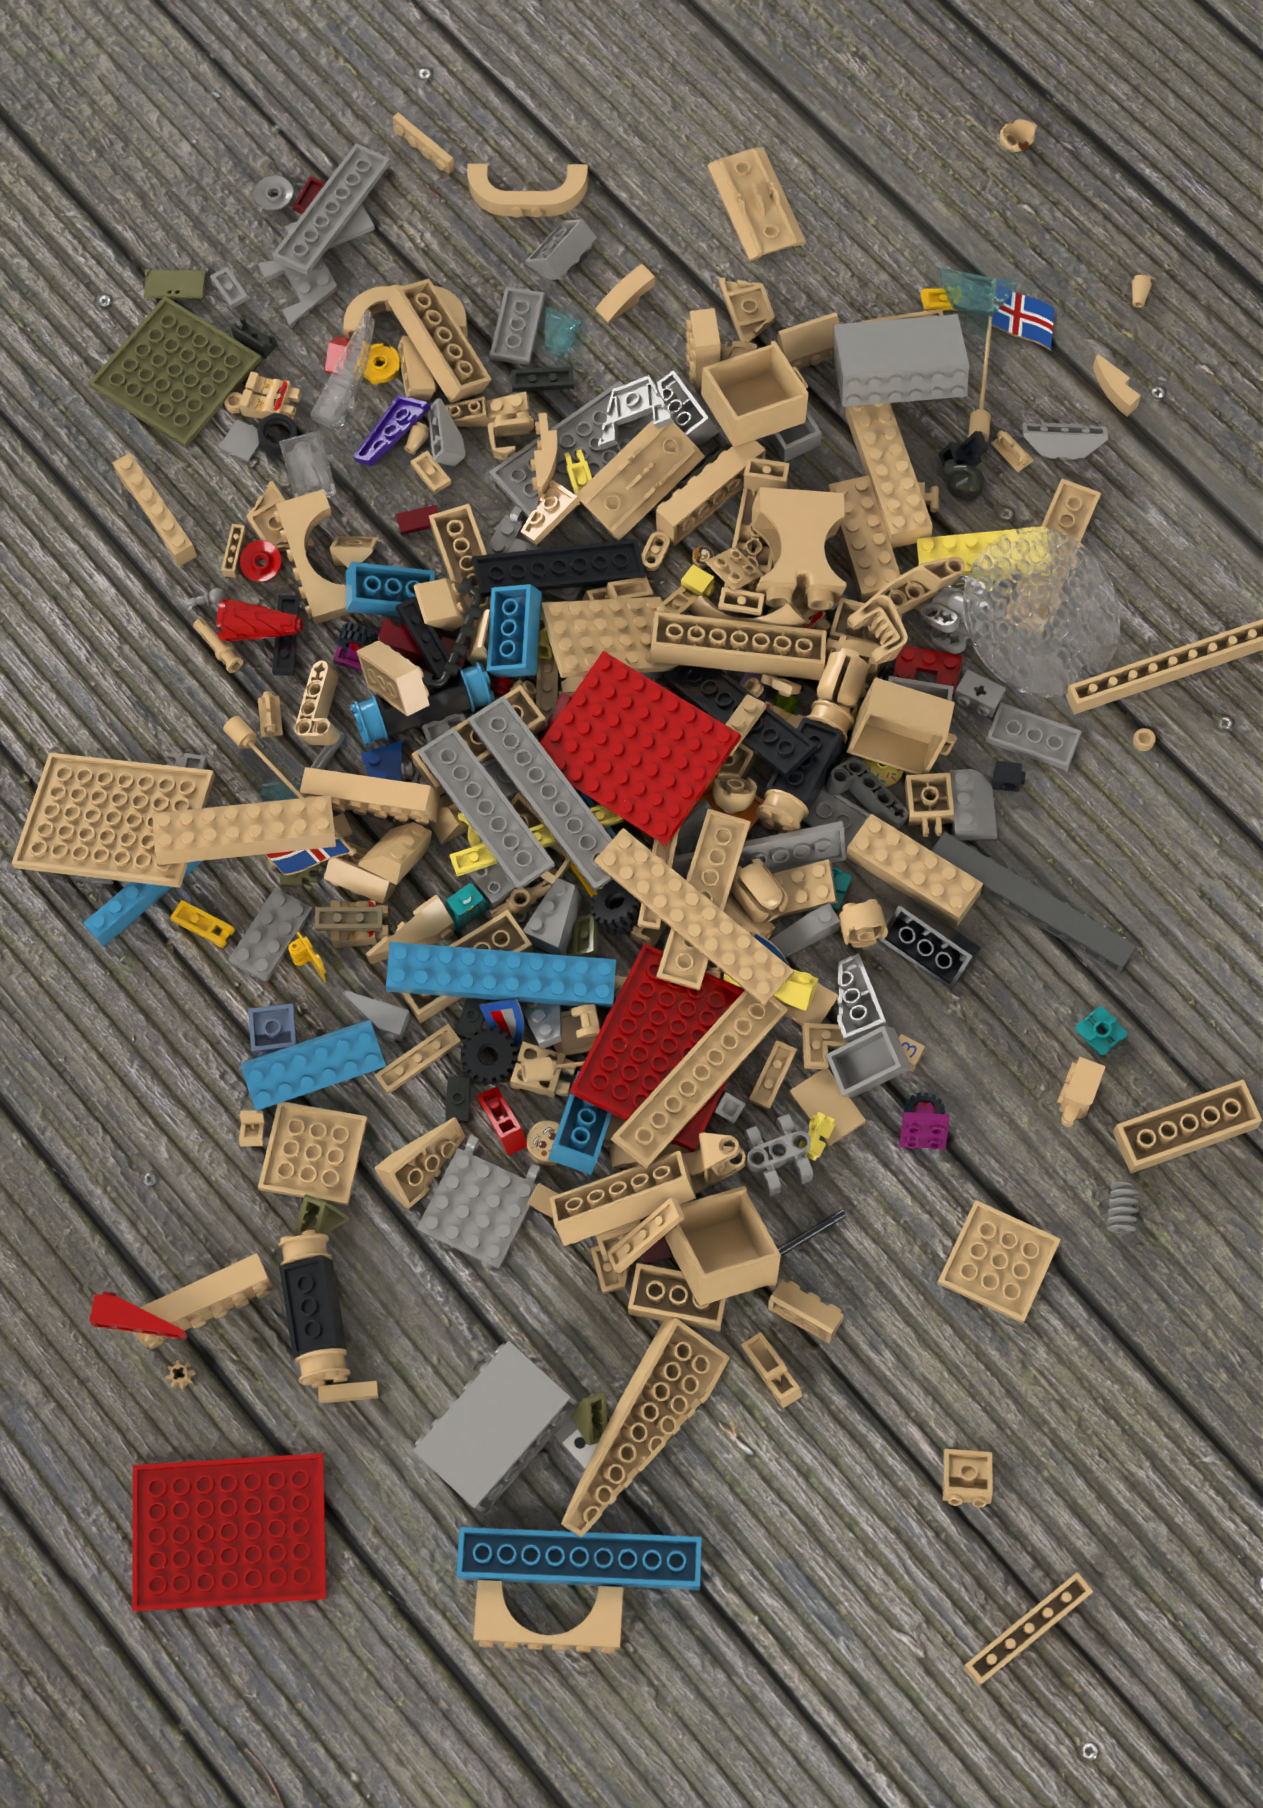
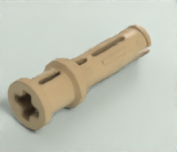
(222, 651)

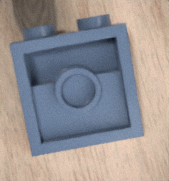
(272, 1028)

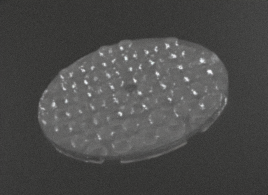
(1003, 616)

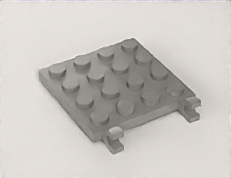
(478, 1206)

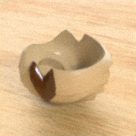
(1017, 135)

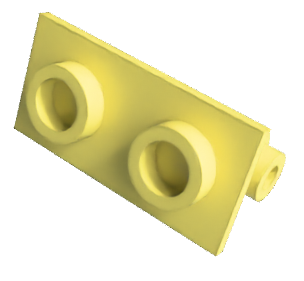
(818, 1127)

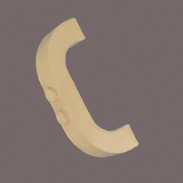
(528, 202)
(377, 301)

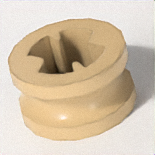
(754, 686)

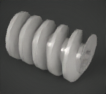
(1122, 1207)

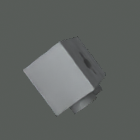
(990, 694)

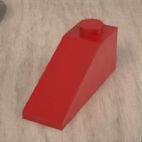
(502, 1121)

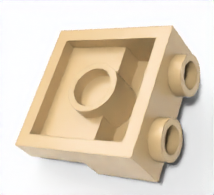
(967, 1477)

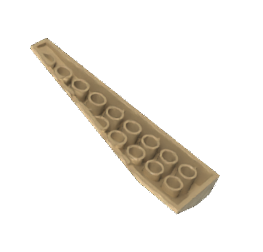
(660, 1397)

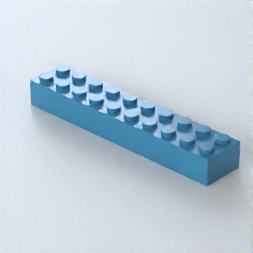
(500, 975)
(577, 1560)

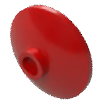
(253, 554)

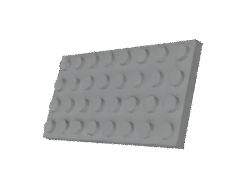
(575, 432)

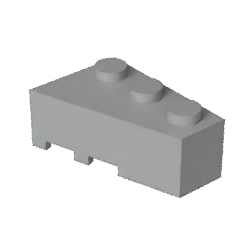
(554, 918)

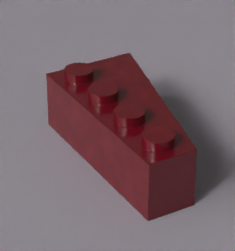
(401, 641)

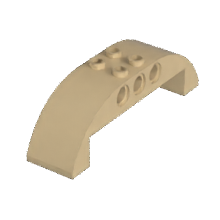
(757, 474)

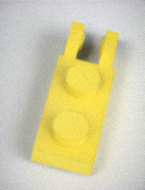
(578, 473)

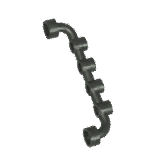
(465, 632)

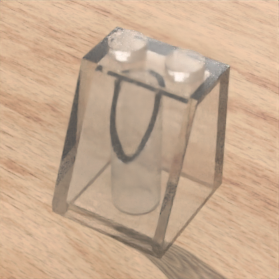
(307, 464)

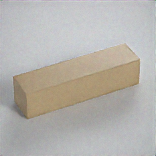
(234, 550)
(348, 1392)

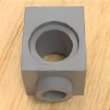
(729, 1106)

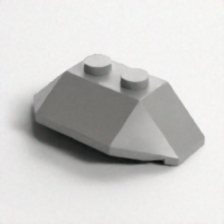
(1064, 439)

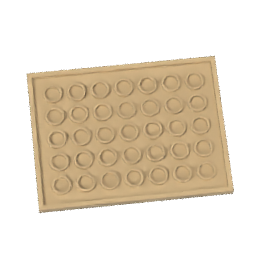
(98, 818)

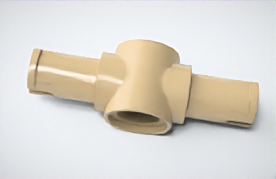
(530, 894)

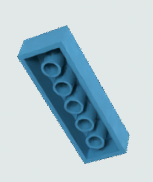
(312, 1065)

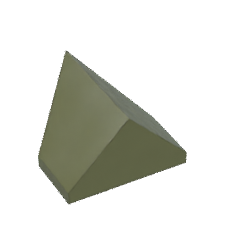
(319, 1216)
(591, 1417)

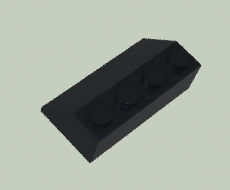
(930, 943)

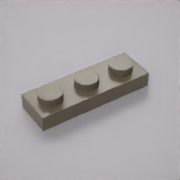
(348, 918)

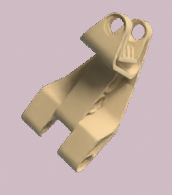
(907, 591)
(705, 1165)

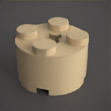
(862, 923)

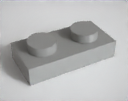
(229, 288)

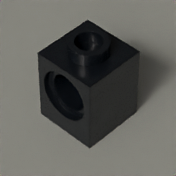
(1008, 776)

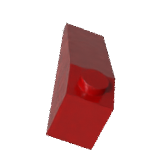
(121, 1315)

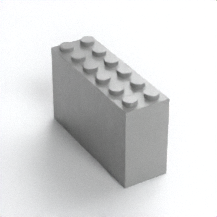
(900, 360)
(495, 1427)

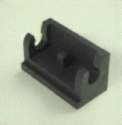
(253, 338)

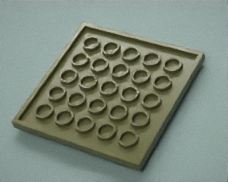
(175, 371)

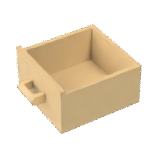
(755, 394)
(902, 727)
(723, 1246)

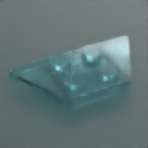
(975, 292)

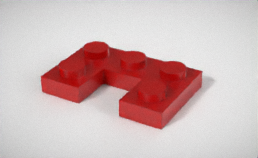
(924, 660)

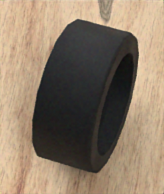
(274, 420)

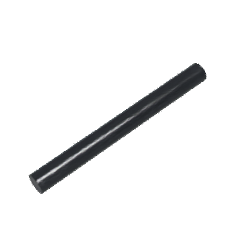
(810, 1233)

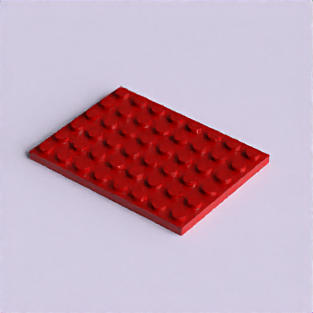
(637, 747)
(647, 1037)
(228, 1532)

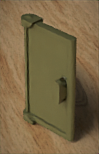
(177, 282)

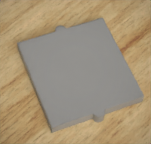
(241, 441)

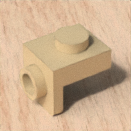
(252, 1128)

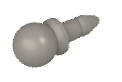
(213, 597)

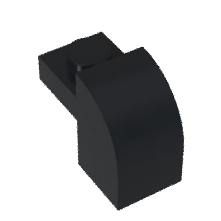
(967, 452)

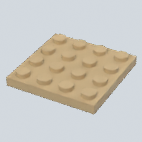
(313, 1153)
(999, 1261)

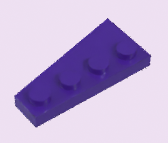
(390, 428)

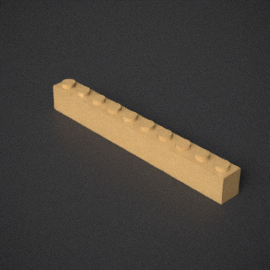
(1165, 667)

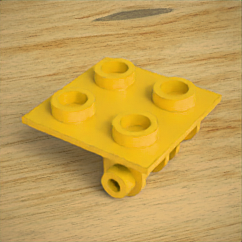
(302, 952)

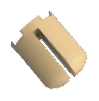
(855, 670)
(759, 892)

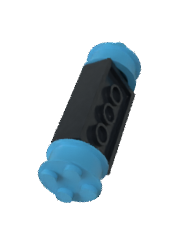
(464, 692)

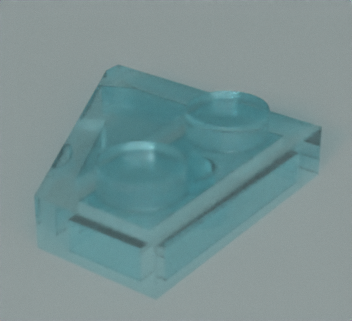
(560, 331)

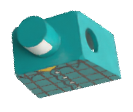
(466, 905)

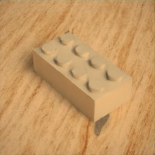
(702, 344)
(393, 678)
(666, 1295)

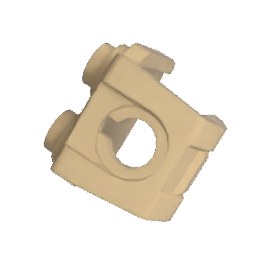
(506, 427)
(579, 1030)

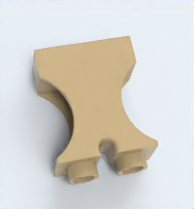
(796, 530)

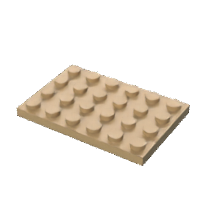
(588, 627)

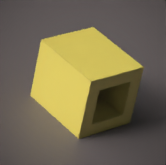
(698, 582)

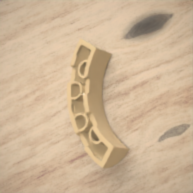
(785, 616)

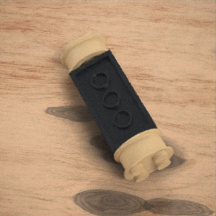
(793, 797)
(313, 1309)

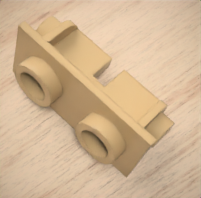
(1011, 451)
(270, 715)

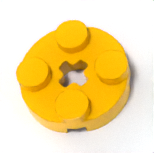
(390, 368)

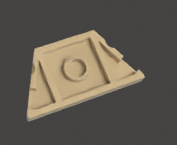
(747, 307)
(263, 519)

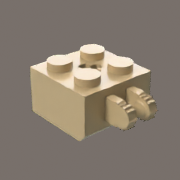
(934, 811)
(1080, 1091)

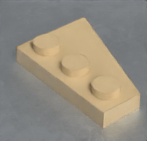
(550, 512)

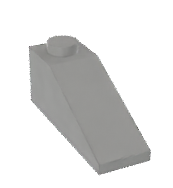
(445, 437)
(807, 930)
(385, 1018)

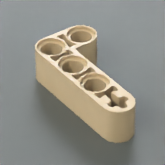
(315, 707)

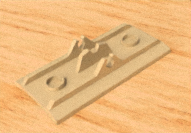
(755, 203)
(639, 477)

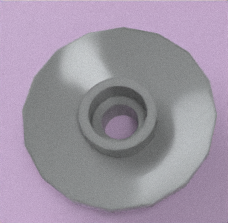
(271, 187)

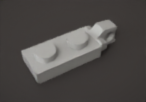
(507, 531)

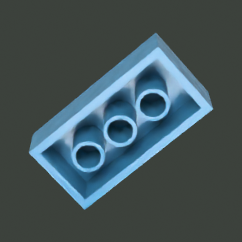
(381, 587)
(514, 631)
(580, 1135)

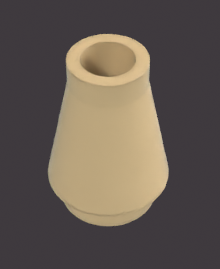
(1140, 289)
(418, 435)

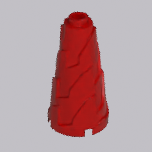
(252, 621)

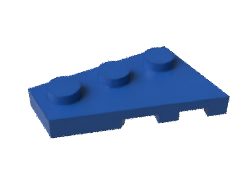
(384, 761)

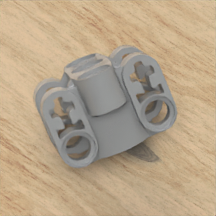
(949, 618)
(771, 1162)

